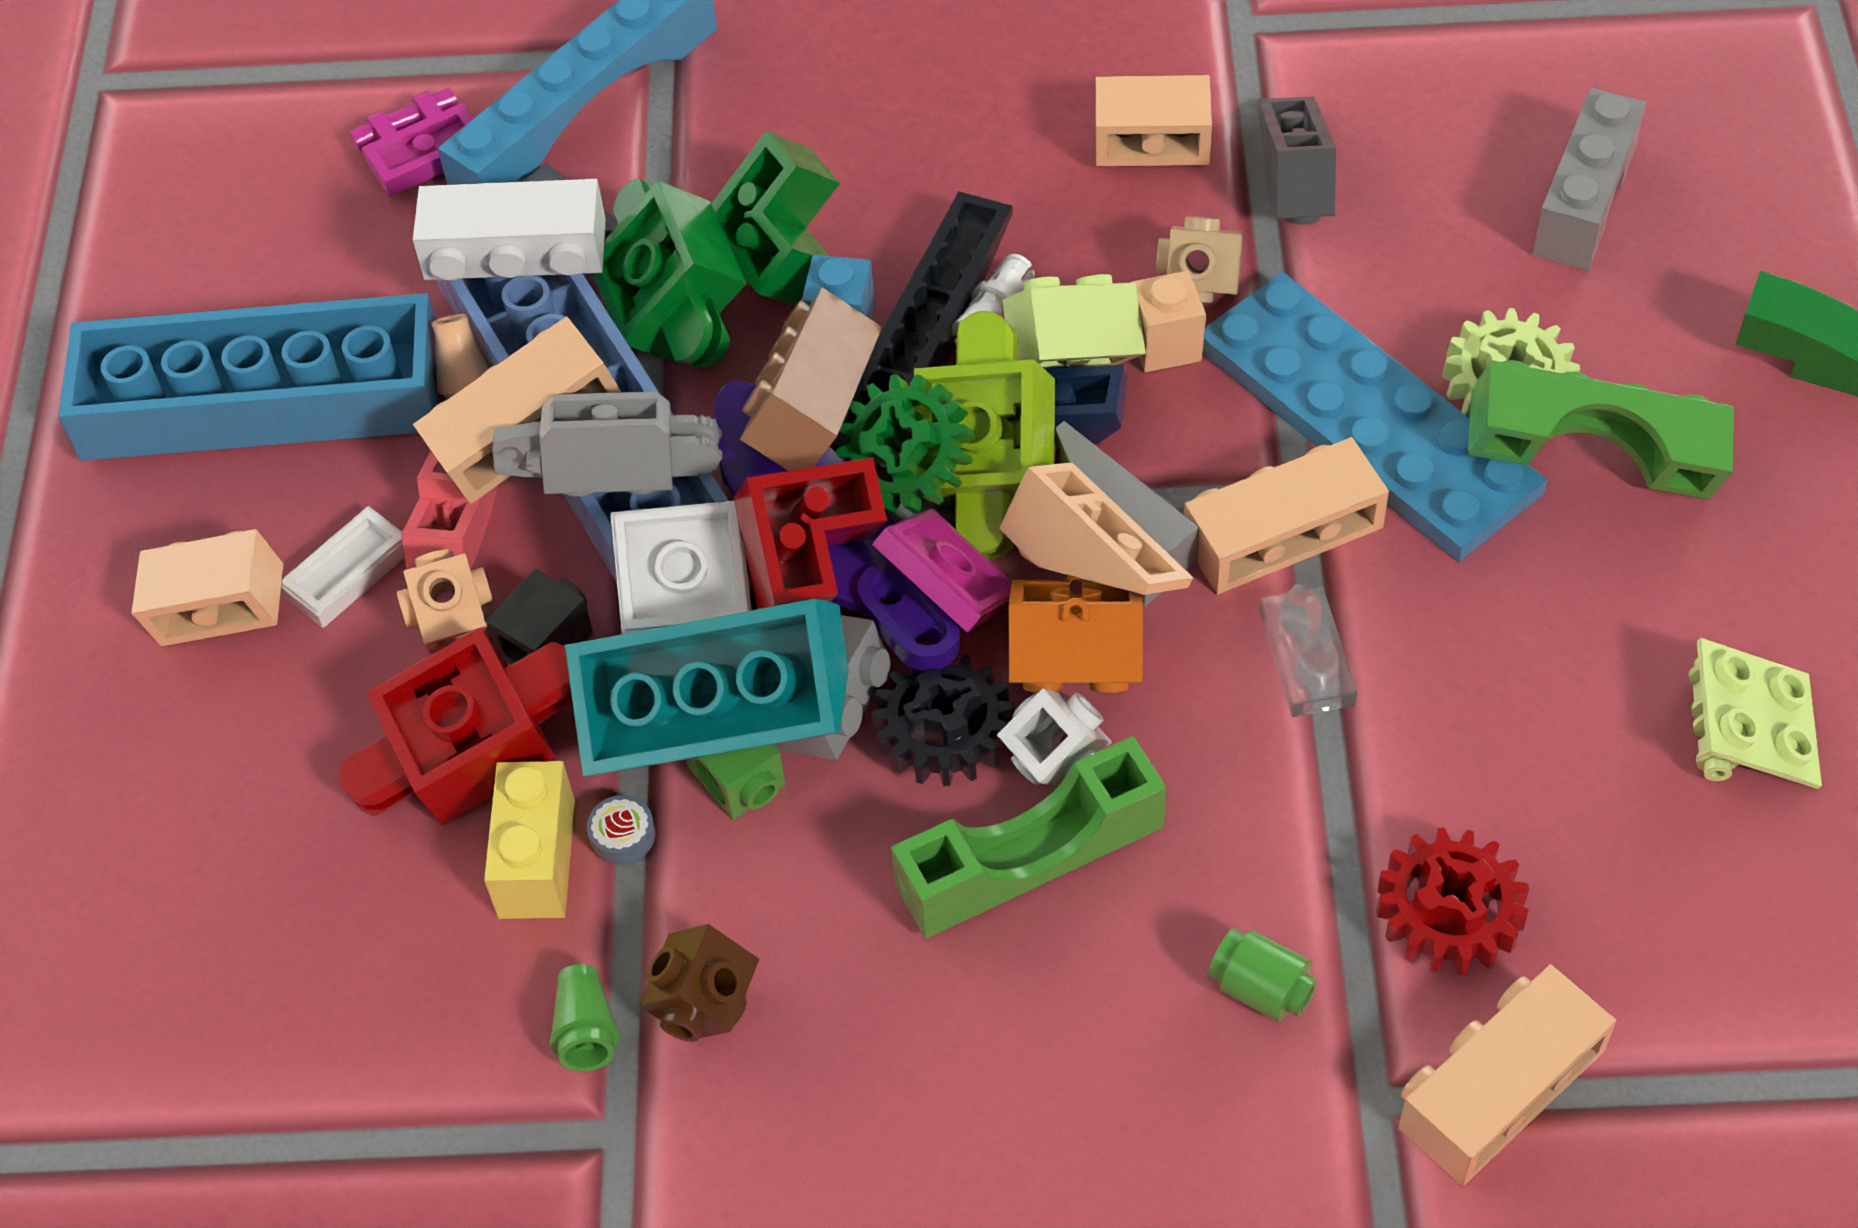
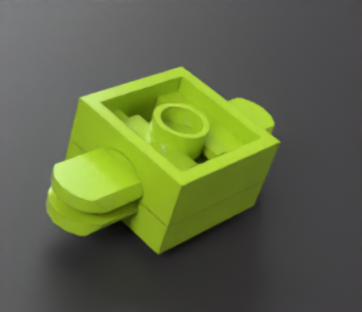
(999, 398)

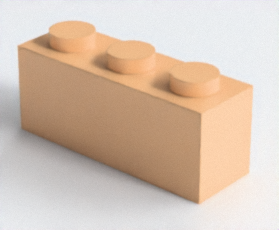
(509, 395)
(1286, 514)
(1504, 1072)

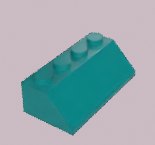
(708, 686)

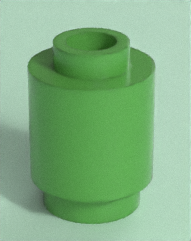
(1263, 974)

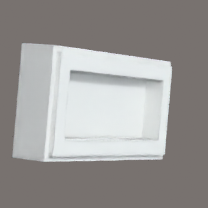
(344, 567)

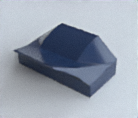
(1090, 399)

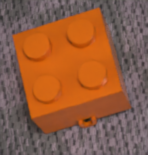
(1074, 635)

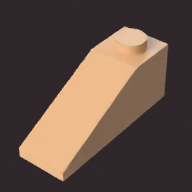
(1077, 530)

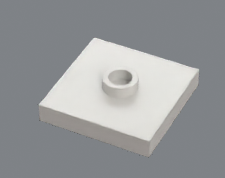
(679, 565)

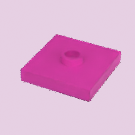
(946, 568)

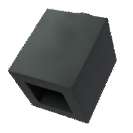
(539, 614)

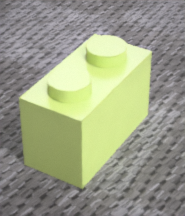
(1076, 323)

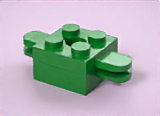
(669, 274)

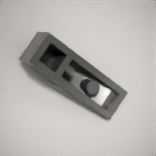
(1298, 159)

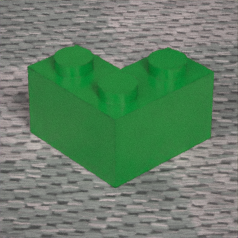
(768, 211)

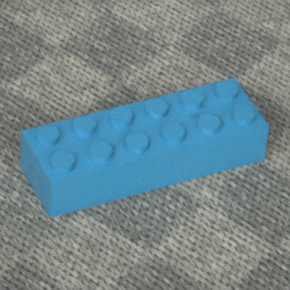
(249, 377)

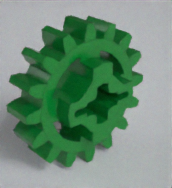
(926, 458)

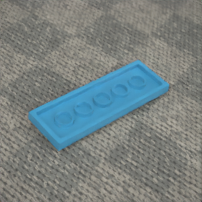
(1343, 386)

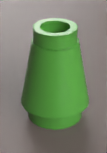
(582, 1021)

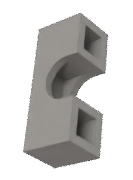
(1587, 179)

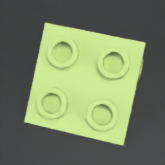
(1752, 716)

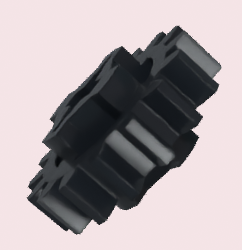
(938, 720)

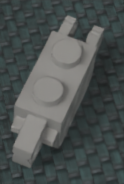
(608, 444)

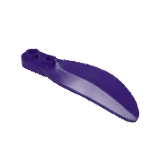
(860, 570)

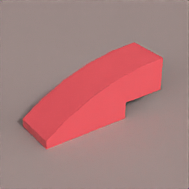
(444, 517)

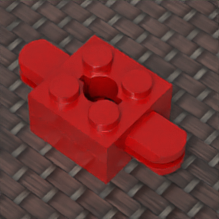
(446, 703)

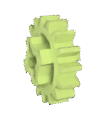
(1501, 342)

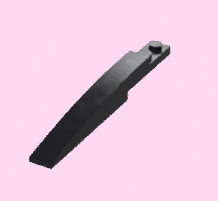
(934, 298)

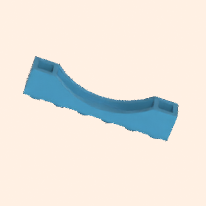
(523, 124)

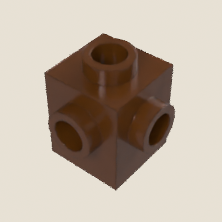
(698, 983)

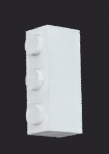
(509, 229)

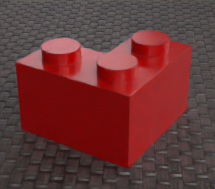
(793, 520)

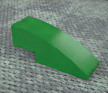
(1803, 328)

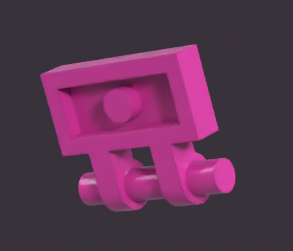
(405, 142)

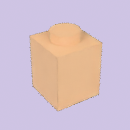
(1170, 321)

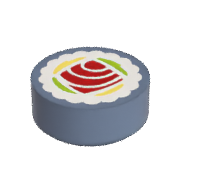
(621, 829)

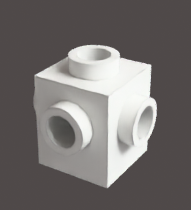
(1037, 732)

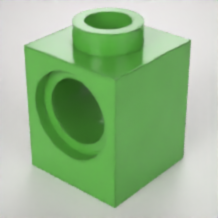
(741, 777)

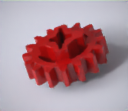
(1452, 901)

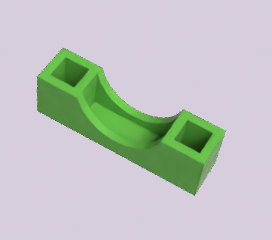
(1674, 439)
(968, 870)

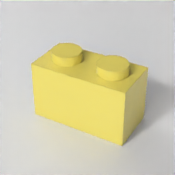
(530, 840)

